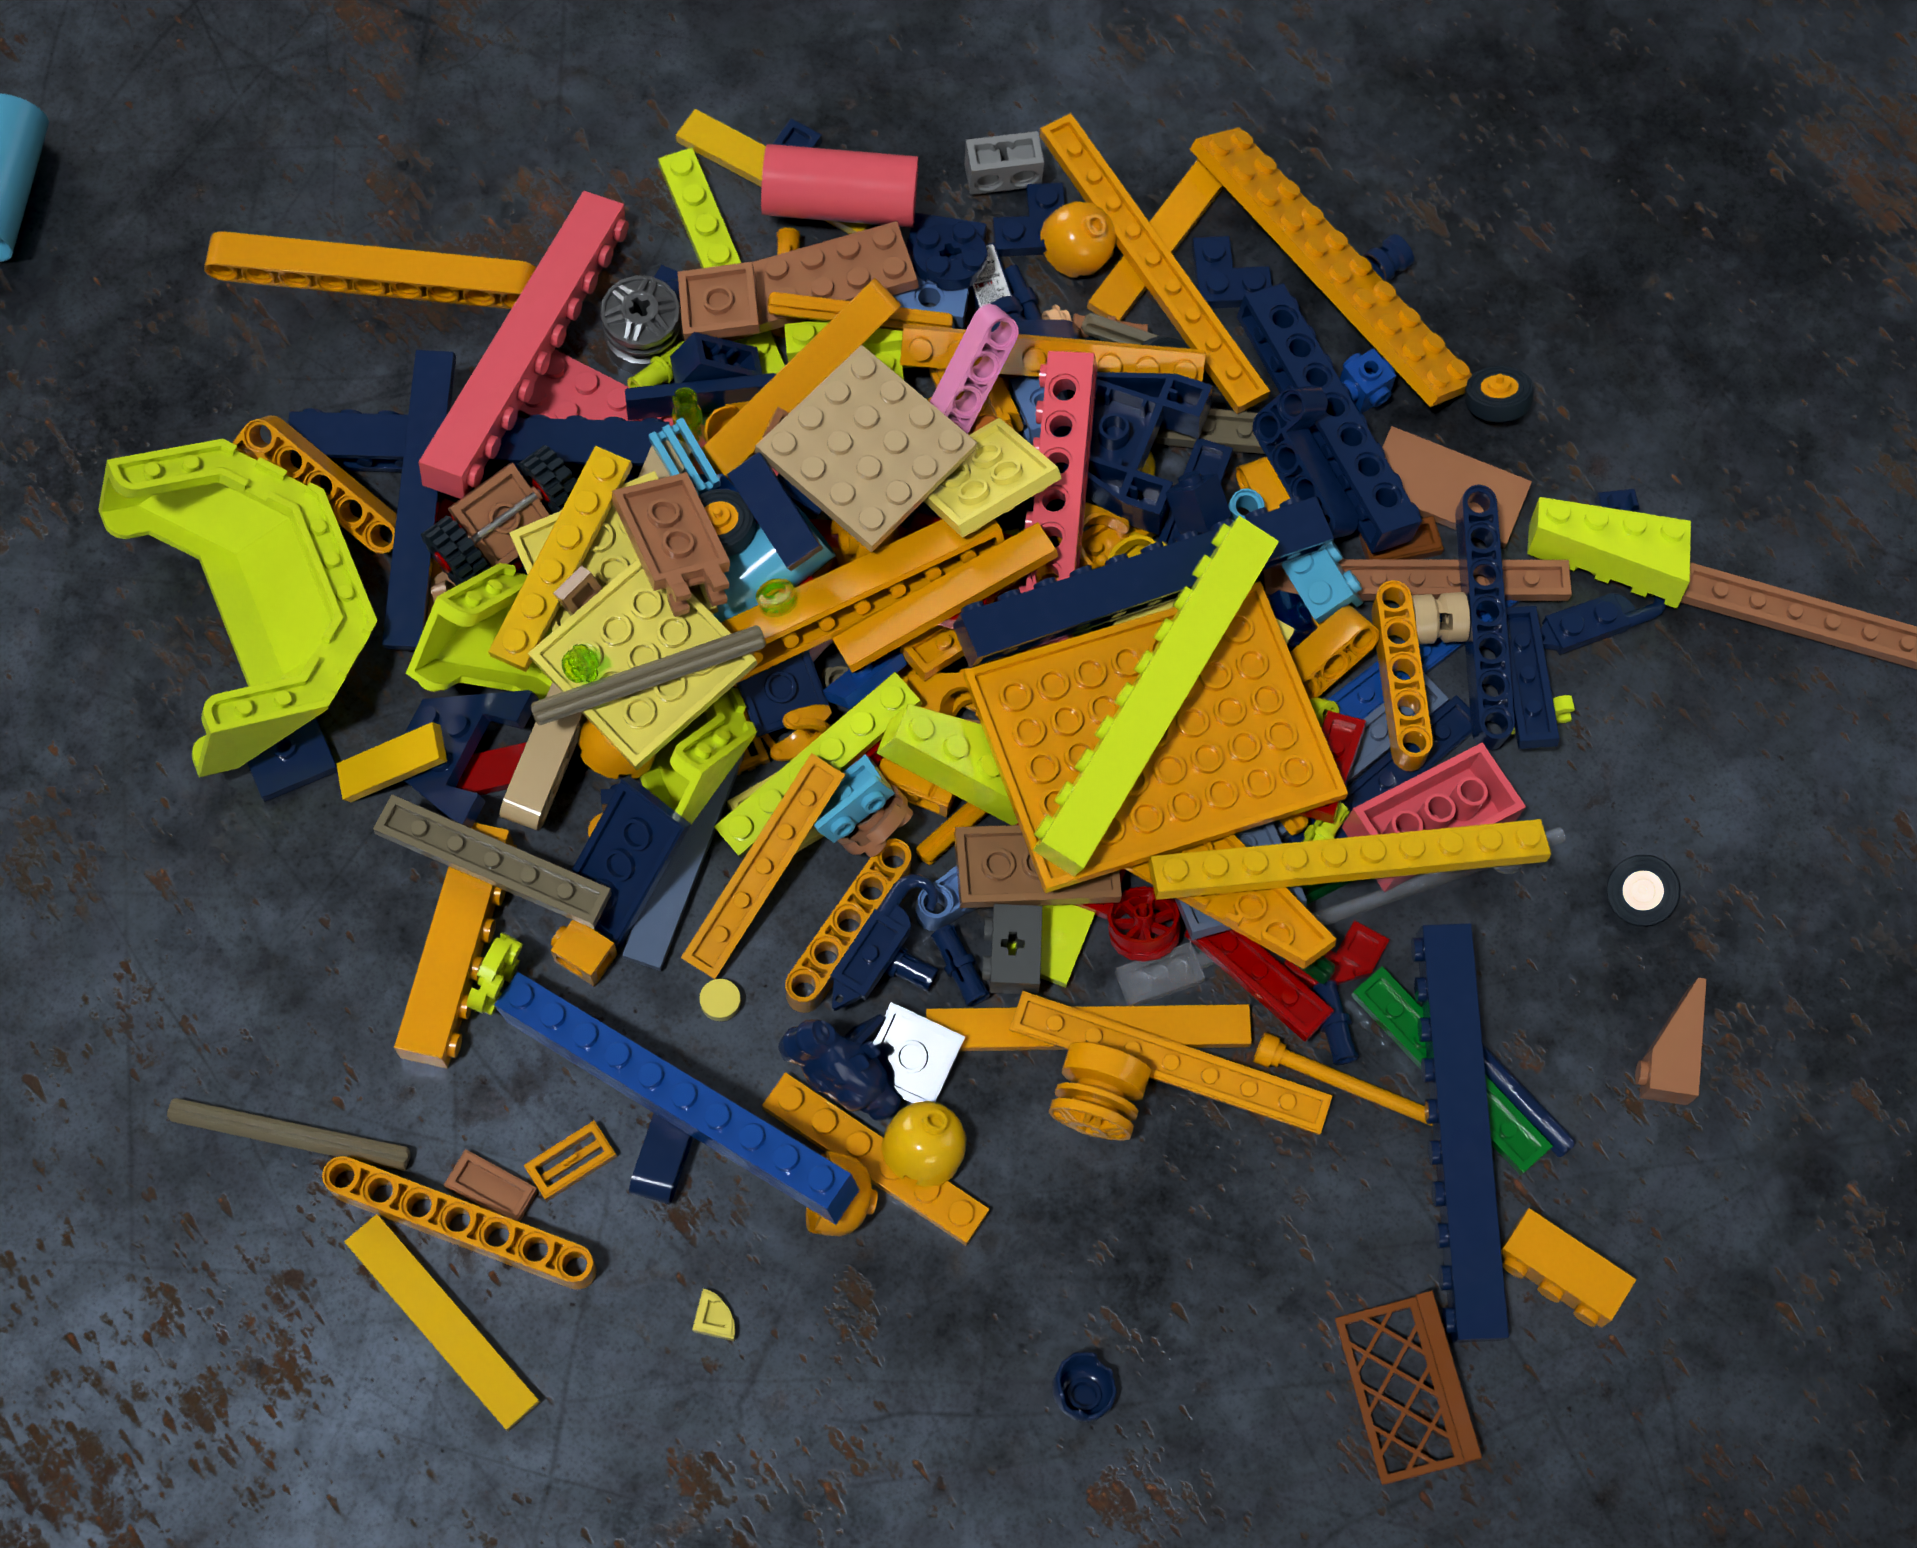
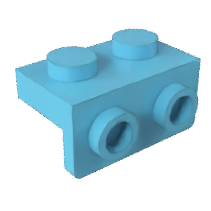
(1323, 582)
(858, 795)

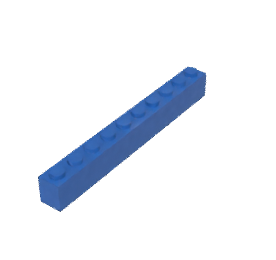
(678, 1098)

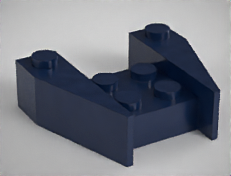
(1124, 427)

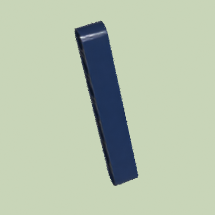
(1491, 600)

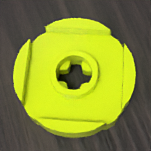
(496, 967)

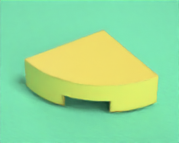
(714, 1317)

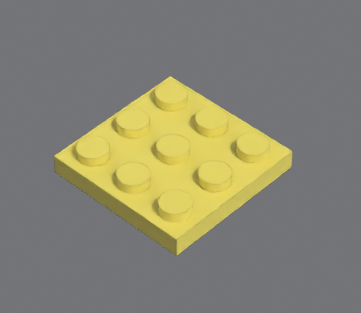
(992, 479)

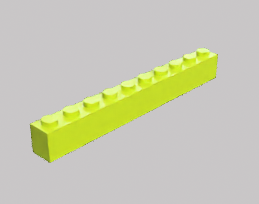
(1155, 696)

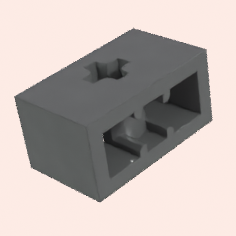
(1017, 926)

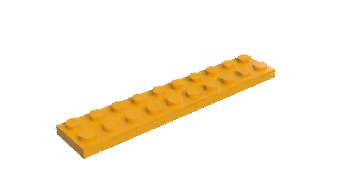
(1333, 265)

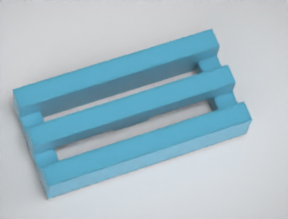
(669, 433)

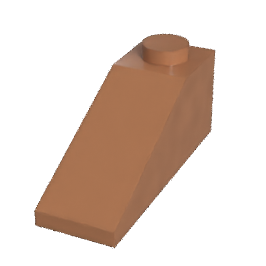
(1674, 1060)

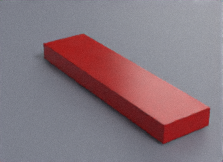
(1266, 981)

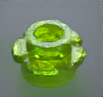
(580, 664)

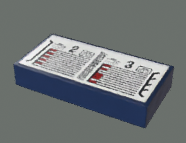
(991, 283)

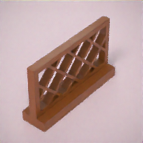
(1443, 1378)

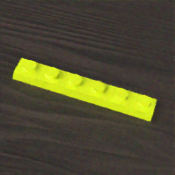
(837, 746)

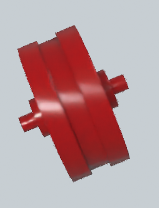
(1140, 941)

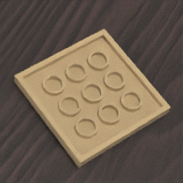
(866, 448)

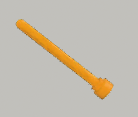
(1273, 1053)

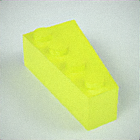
(1616, 545)

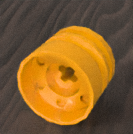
(1100, 1091)

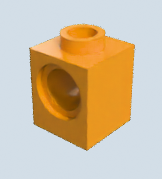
(583, 951)

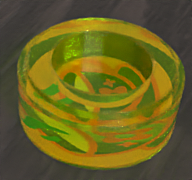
(776, 597)

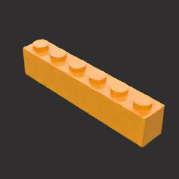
(450, 964)

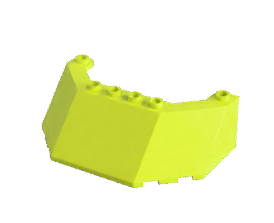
(274, 575)
(456, 651)

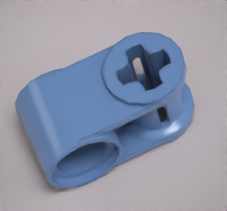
(948, 897)

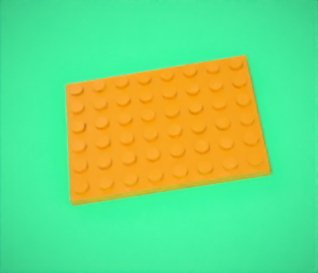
(1229, 761)

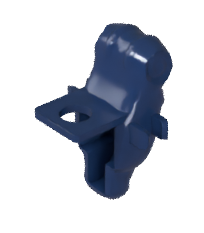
(842, 1065)

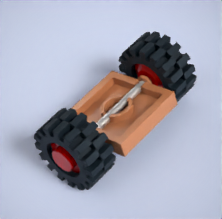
(494, 510)

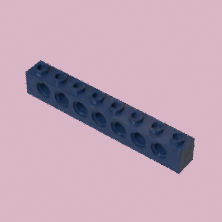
(1359, 462)

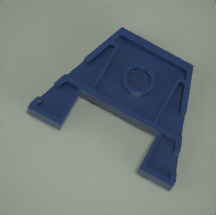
(462, 727)

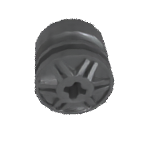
(640, 321)

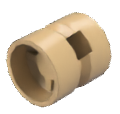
(1455, 617)

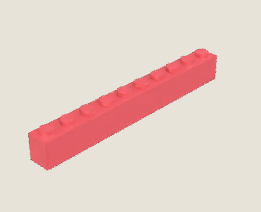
(523, 346)

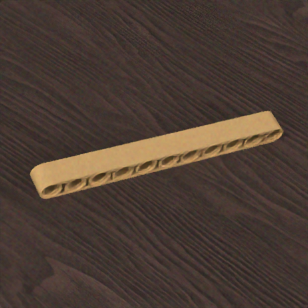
(553, 743)

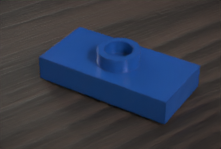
(855, 686)

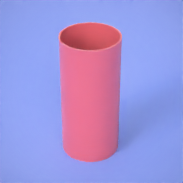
(839, 185)

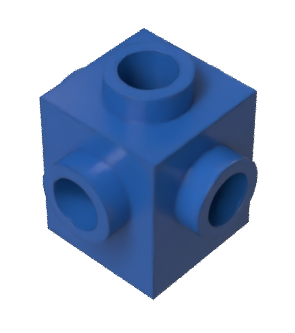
(1368, 379)

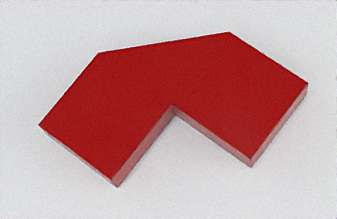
(1353, 959)

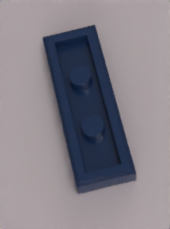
(775, 511)

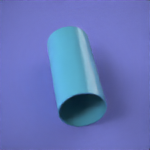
(21, 143)
(762, 563)

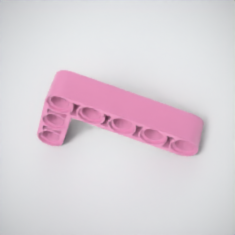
(979, 379)

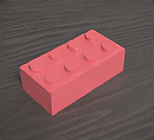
(1452, 794)

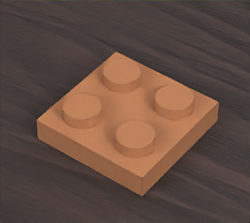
(719, 301)

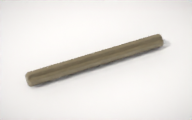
(648, 675)
(288, 1134)

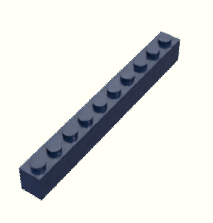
(378, 440)
(1123, 585)
(1460, 1133)

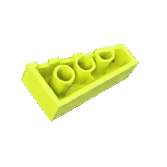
(950, 755)

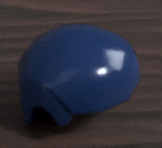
(1084, 1387)

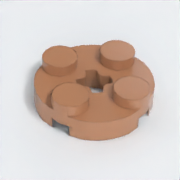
(872, 831)

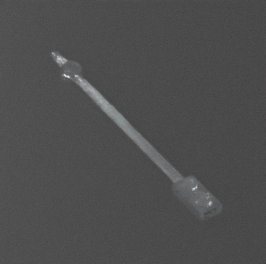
(1183, 968)

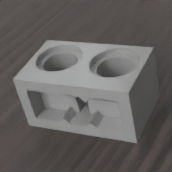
(1003, 162)

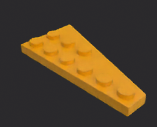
(1265, 916)

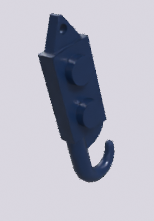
(1595, 621)
(877, 943)

